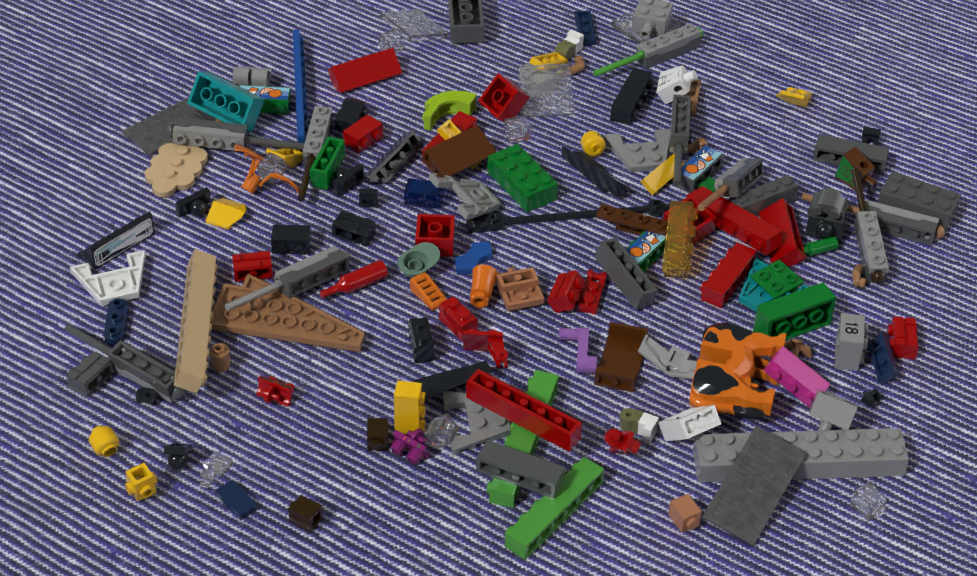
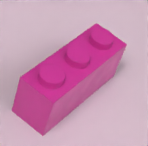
(795, 376)

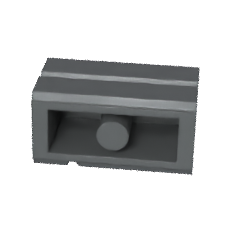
(90, 373)

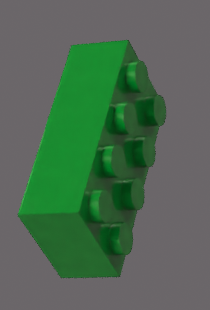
(522, 178)
(796, 312)

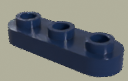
(116, 321)

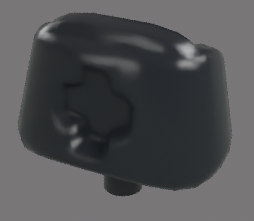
(146, 395)
(871, 398)

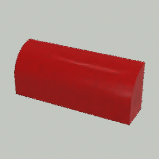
(364, 70)
(783, 217)

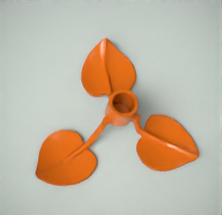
(252, 180)

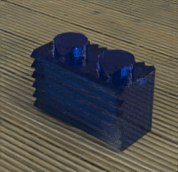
(423, 194)

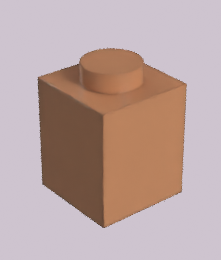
(685, 513)

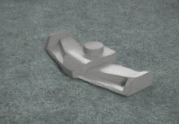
(672, 363)

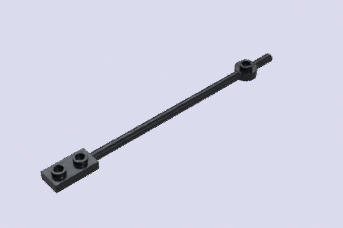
(496, 222)

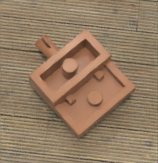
(519, 288)

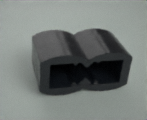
(350, 112)

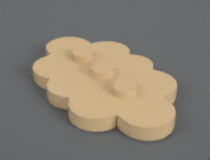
(175, 168)

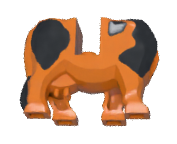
(727, 368)

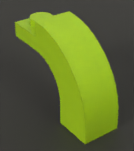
(448, 103)

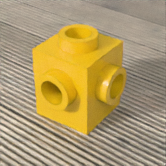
(140, 482)

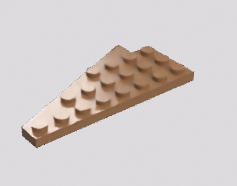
(281, 318)

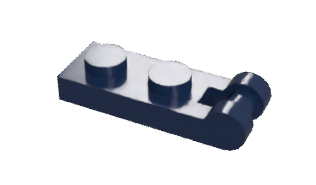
(882, 358)

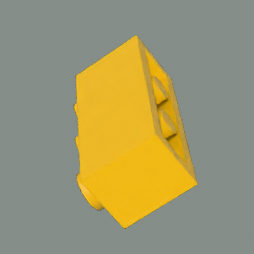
(408, 407)

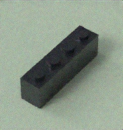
(632, 96)

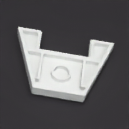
(114, 284)

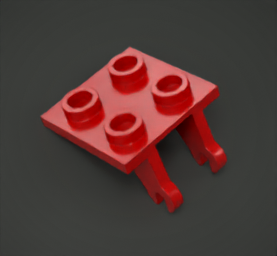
(486, 341)

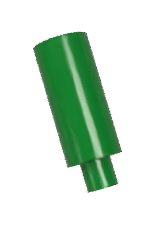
(821, 246)

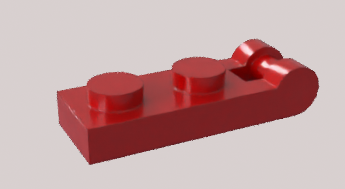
(592, 292)

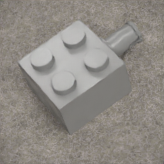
(652, 18)

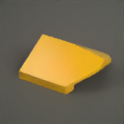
(795, 96)
(291, 156)
(225, 213)

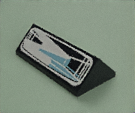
(118, 241)

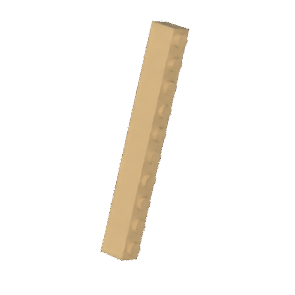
(195, 322)

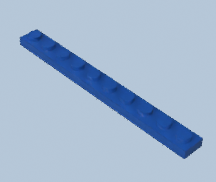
(300, 86)

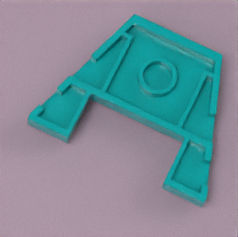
(755, 295)

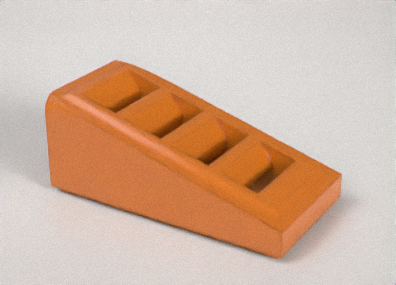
(423, 281)

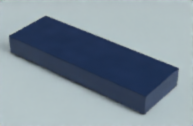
(585, 26)

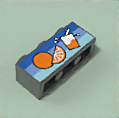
(699, 168)

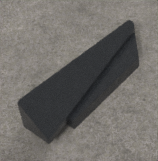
(394, 158)
(595, 172)
(450, 379)

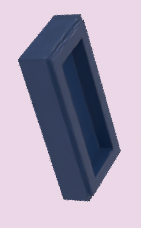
(236, 499)

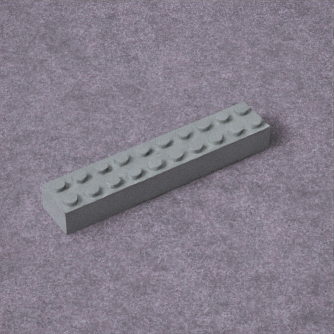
(827, 453)

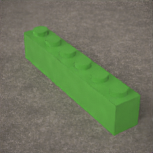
(550, 513)

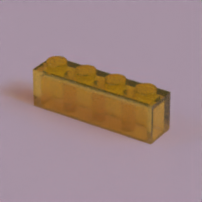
(679, 239)

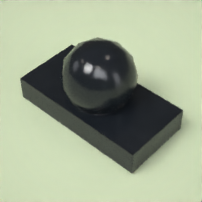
(347, 179)
(194, 203)
(824, 228)
(177, 455)

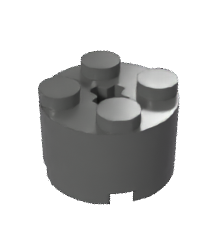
(828, 205)

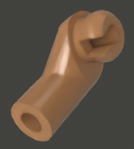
(579, 65)
(696, 145)
(856, 275)

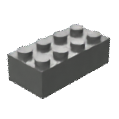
(466, 21)
(920, 197)

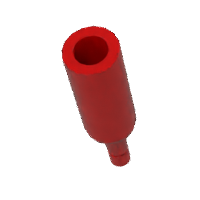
(357, 279)

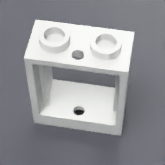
(690, 423)

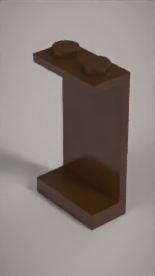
(458, 152)
(620, 357)

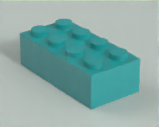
(225, 100)

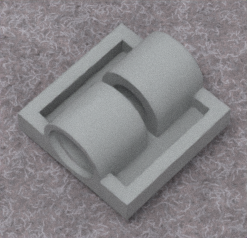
(251, 76)

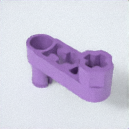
(585, 363)

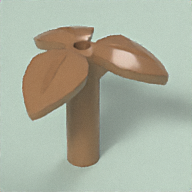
(797, 346)

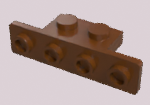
(631, 221)

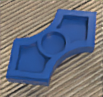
(476, 255)

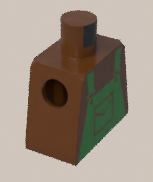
(855, 159)

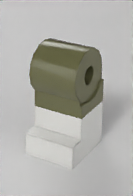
(570, 45)
(639, 423)

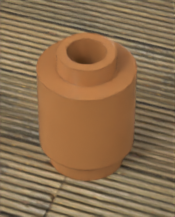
(219, 357)

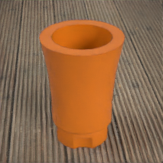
(482, 285)

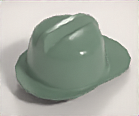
(418, 259)

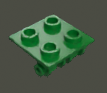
(777, 279)

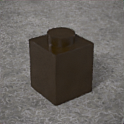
(377, 434)
(305, 513)

